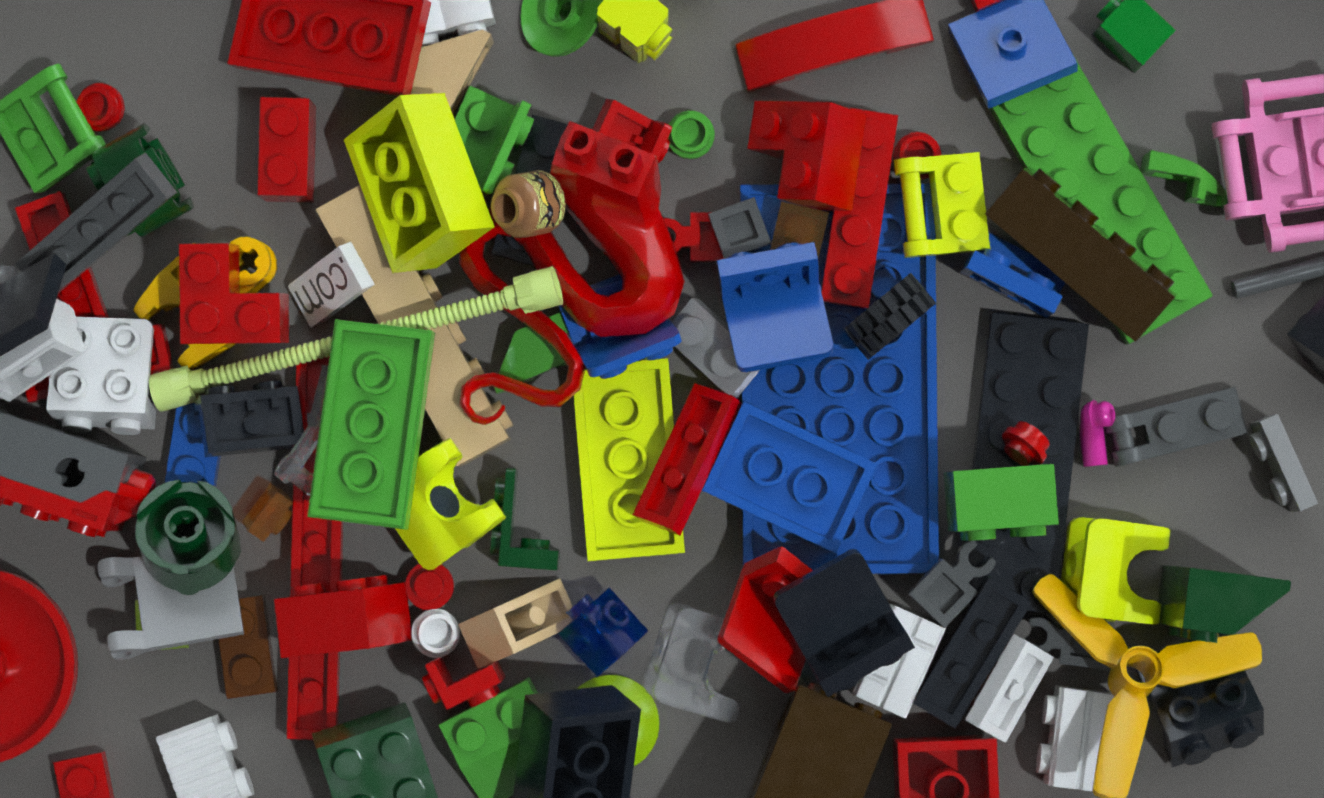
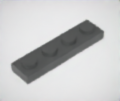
(104, 219)

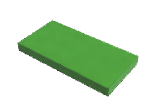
(371, 424)

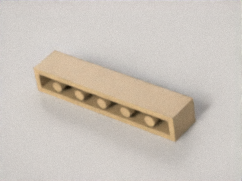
(408, 293)

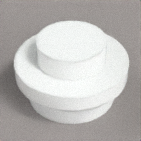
(435, 633)

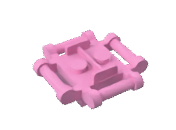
(1282, 157)

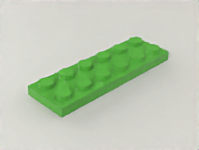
(1077, 144)

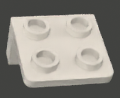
(107, 381)

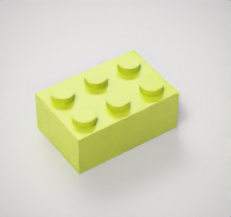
(418, 182)

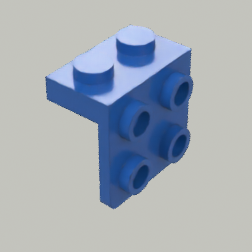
(774, 307)
(612, 354)

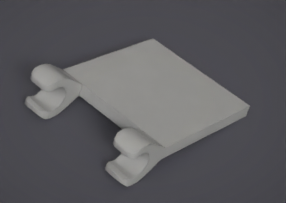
(167, 615)

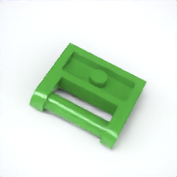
(34, 135)

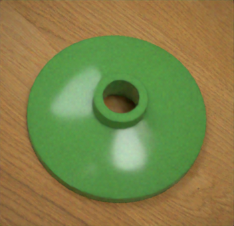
(558, 25)

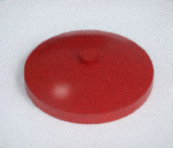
(35, 665)

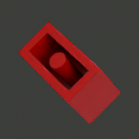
(287, 149)

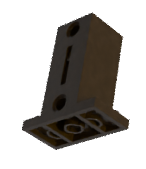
(820, 748)

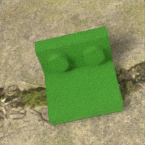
(489, 132)

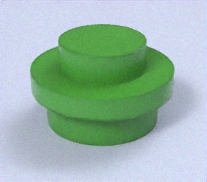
(691, 135)

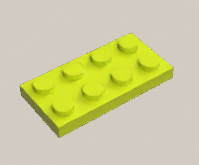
(619, 441)

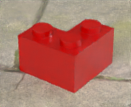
(817, 148)
(214, 307)
(355, 617)

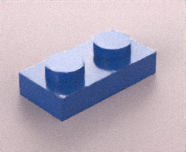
(187, 453)

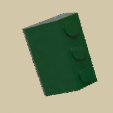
(1211, 602)

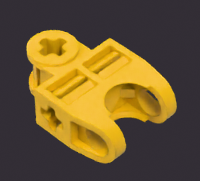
(165, 294)

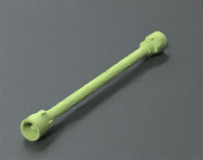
(183, 386)

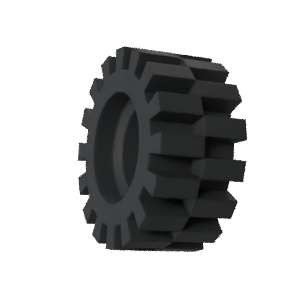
(889, 316)

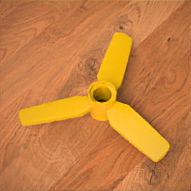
(1129, 710)

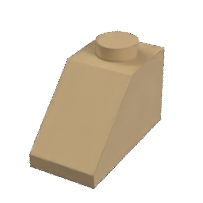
(451, 66)
(517, 623)

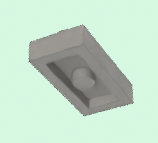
(709, 347)
(1289, 481)

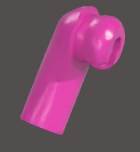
(1093, 419)

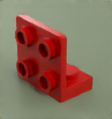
(755, 627)

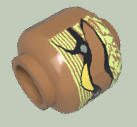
(528, 204)

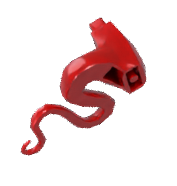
(616, 202)

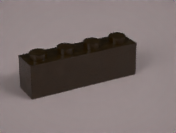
(1081, 254)

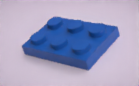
(789, 477)

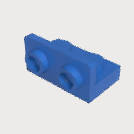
(1015, 276)

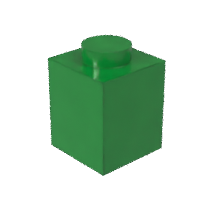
(1132, 31)

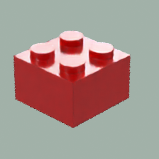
(946, 767)

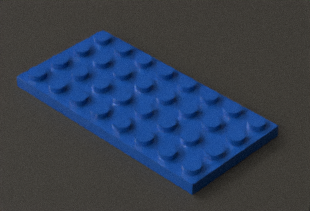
(867, 406)

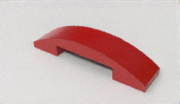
(833, 41)

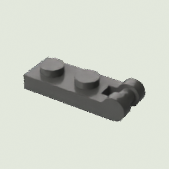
(1178, 426)

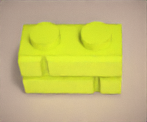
(637, 25)

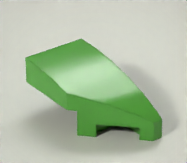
(1201, 185)
(531, 355)

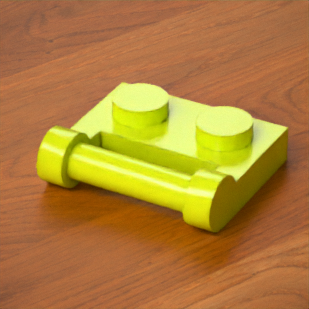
(956, 204)

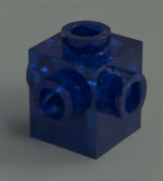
(601, 630)

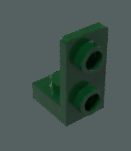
(533, 552)

